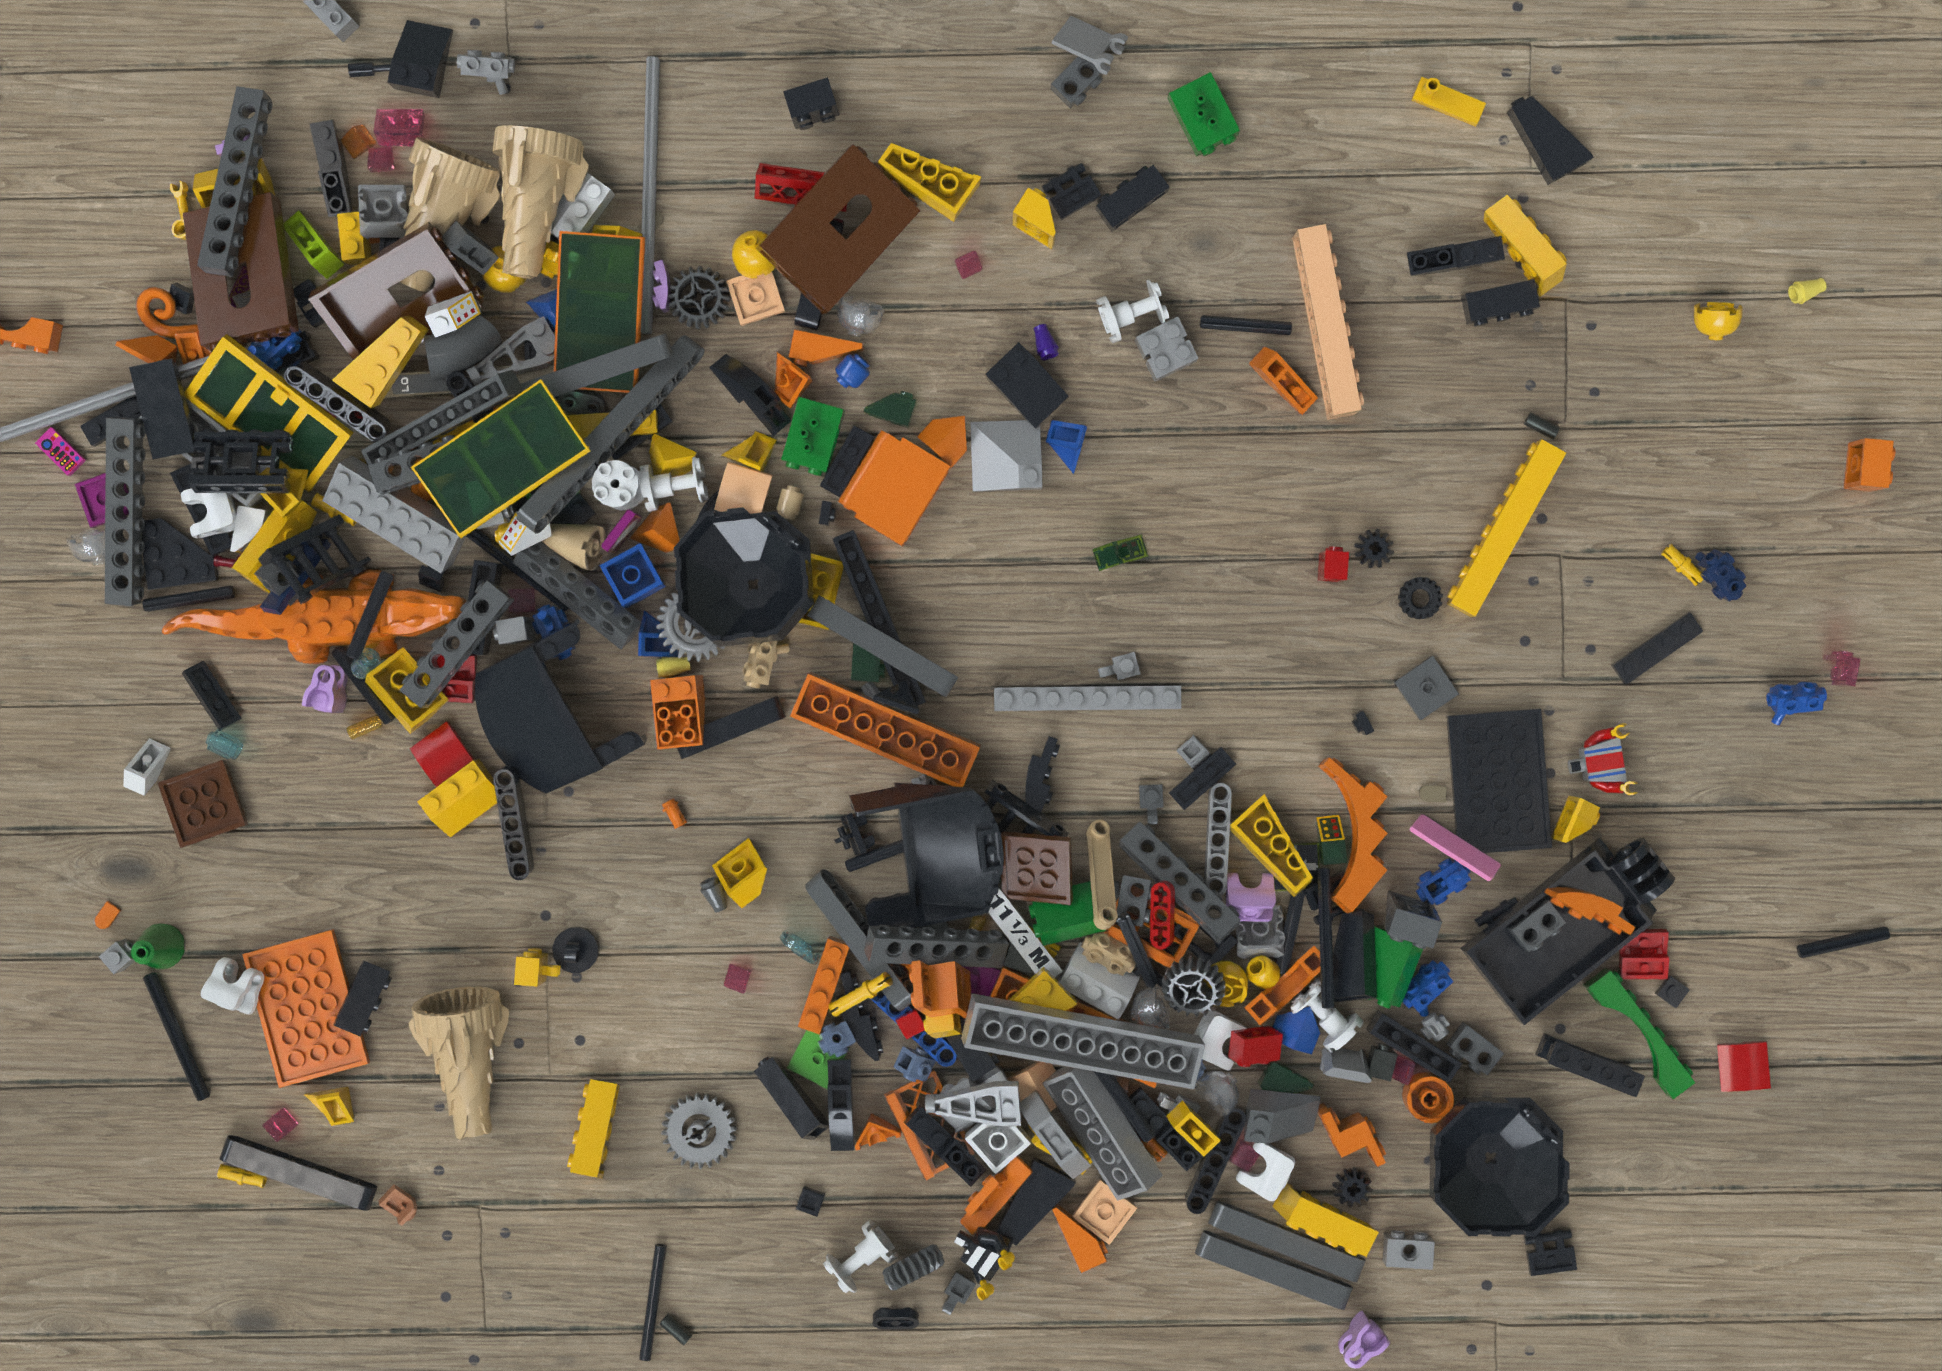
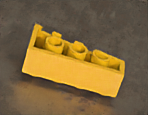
(1526, 244)
(273, 531)
(1267, 840)
(1325, 1221)

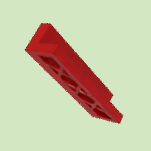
(785, 177)

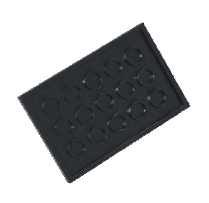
(1500, 780)

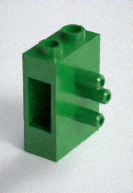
(1204, 115)
(812, 436)
(1063, 921)
(1394, 968)

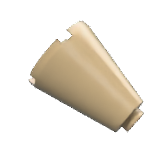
(577, 543)

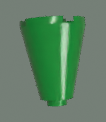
(159, 946)

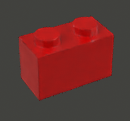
(1333, 565)
(1255, 1046)

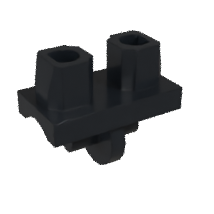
(859, 843)

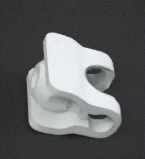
(219, 516)
(229, 993)
(1214, 1030)
(1275, 1176)

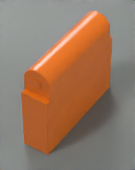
(893, 486)

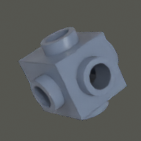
(839, 1031)
(914, 1063)

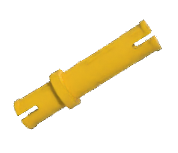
(868, 990)

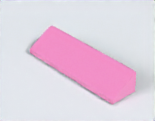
(1455, 847)

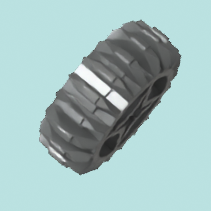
(709, 295)
(1187, 975)
(913, 1267)

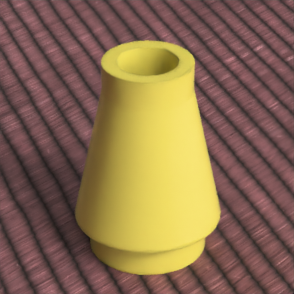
(1805, 290)
(671, 666)

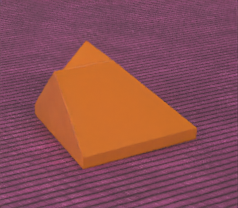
(149, 348)

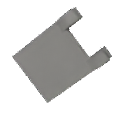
(1089, 43)

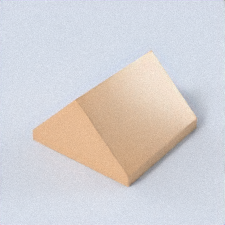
(1031, 1080)

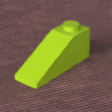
(312, 245)

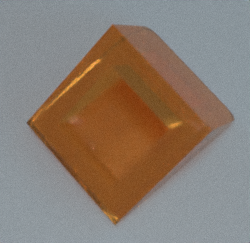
(358, 141)

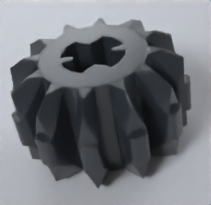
(1379, 543)
(1347, 1181)

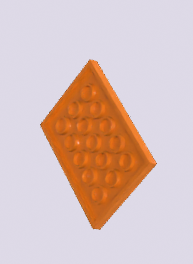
(299, 1005)

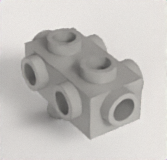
(493, 67)

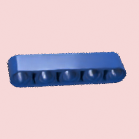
(932, 1049)

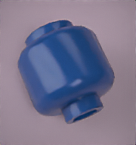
(852, 371)

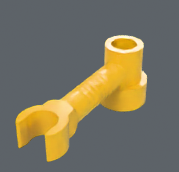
(178, 226)

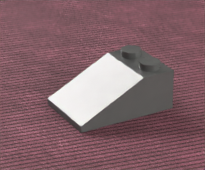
(1411, 920)
(1278, 1115)

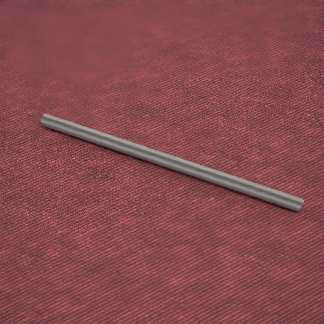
(649, 187)
(86, 405)

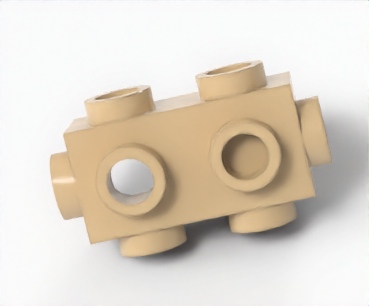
(760, 662)
(1108, 952)

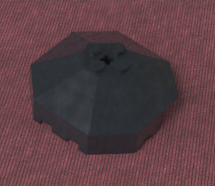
(719, 561)
(1516, 1191)

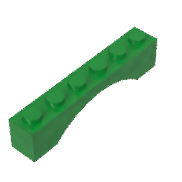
(1667, 1069)

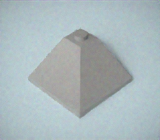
(1006, 456)

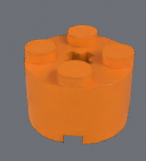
(1439, 1103)

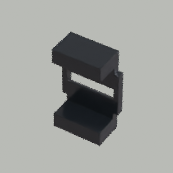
(302, 294)

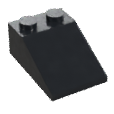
(420, 59)
(1026, 385)

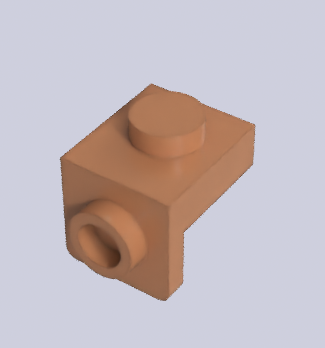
(399, 1204)

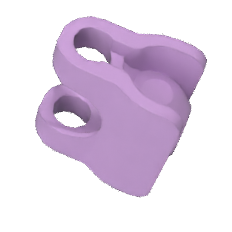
(327, 693)
(1251, 903)
(1364, 1338)

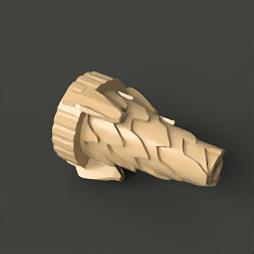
(535, 173)
(447, 190)
(460, 1033)

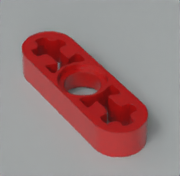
(1167, 932)

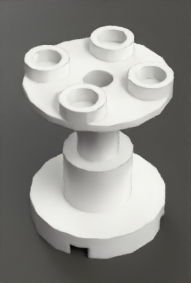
(1124, 313)
(616, 473)
(664, 485)
(1332, 1021)
(867, 1251)

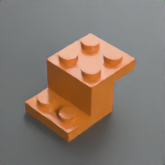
(940, 988)
(1352, 1134)

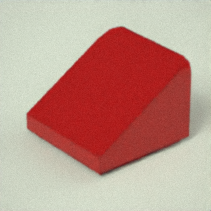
(910, 1023)

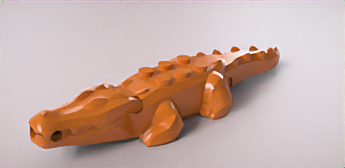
(330, 619)

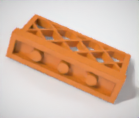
(915, 1144)

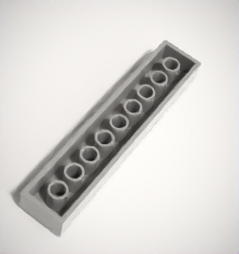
(1082, 1041)

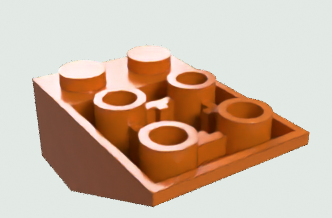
(678, 711)

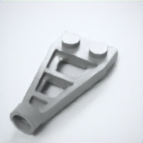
(538, 334)
(1006, 1098)

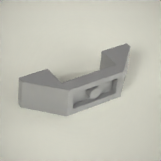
(1053, 1136)

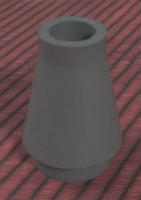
(714, 894)

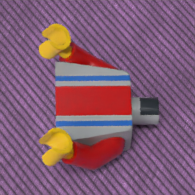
(1603, 761)

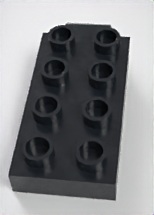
(1537, 978)

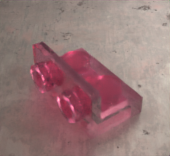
(398, 126)
(1846, 668)

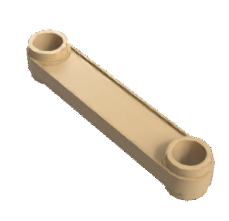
(1101, 874)

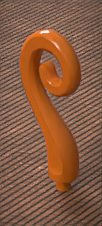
(150, 321)

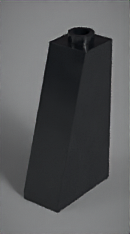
(1547, 140)
(1355, 957)
(791, 1099)
(1034, 1200)

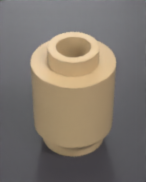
(790, 502)

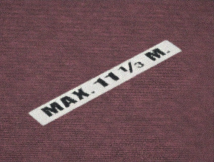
(1021, 935)

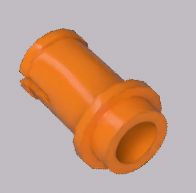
(674, 813)
(1155, 1149)

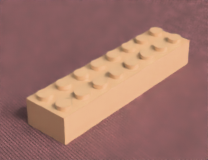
(1327, 322)

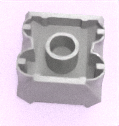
(382, 211)
(1261, 937)
(1345, 1064)
(983, 1103)

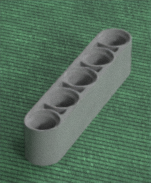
(1218, 827)

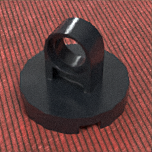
(575, 950)

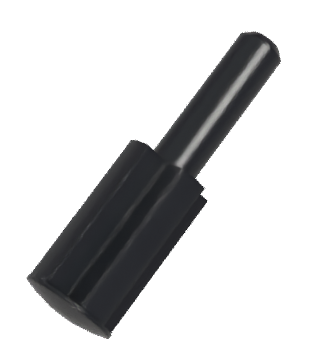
(366, 69)

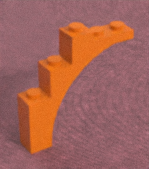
(1363, 868)

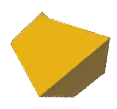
(753, 451)
(670, 457)
(285, 502)
(334, 1105)

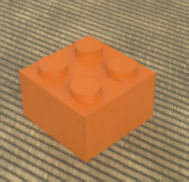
(1869, 464)

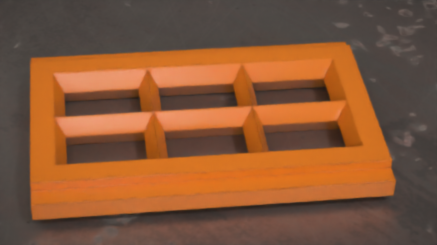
(1160, 955)

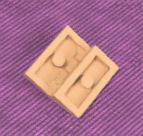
(743, 488)

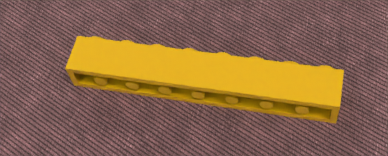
(1505, 528)

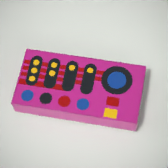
(60, 451)

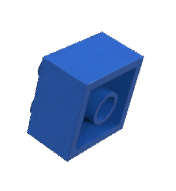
(632, 576)

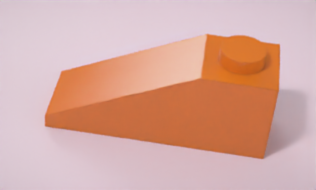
(815, 348)
(1283, 379)
(1082, 1242)

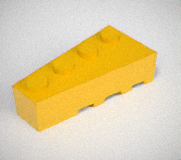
(934, 183)
(380, 364)
(1045, 991)
(594, 1128)

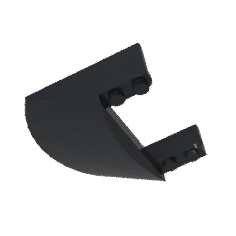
(532, 721)
(948, 854)

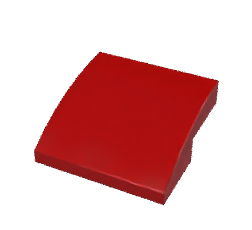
(462, 685)
(441, 754)
(1645, 956)
(1744, 1066)

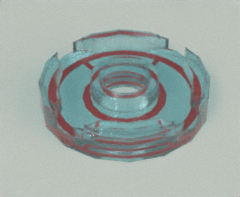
(799, 947)

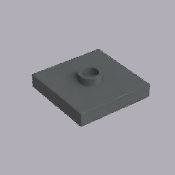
(1426, 688)

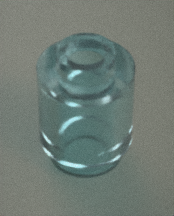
(366, 663)
(224, 744)

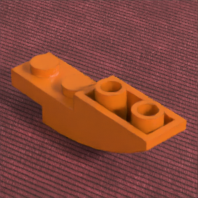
(1590, 906)

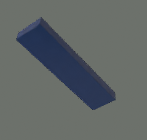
(277, 604)

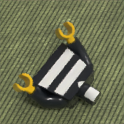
(985, 1254)

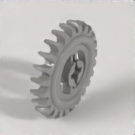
(678, 641)
(680, 1143)

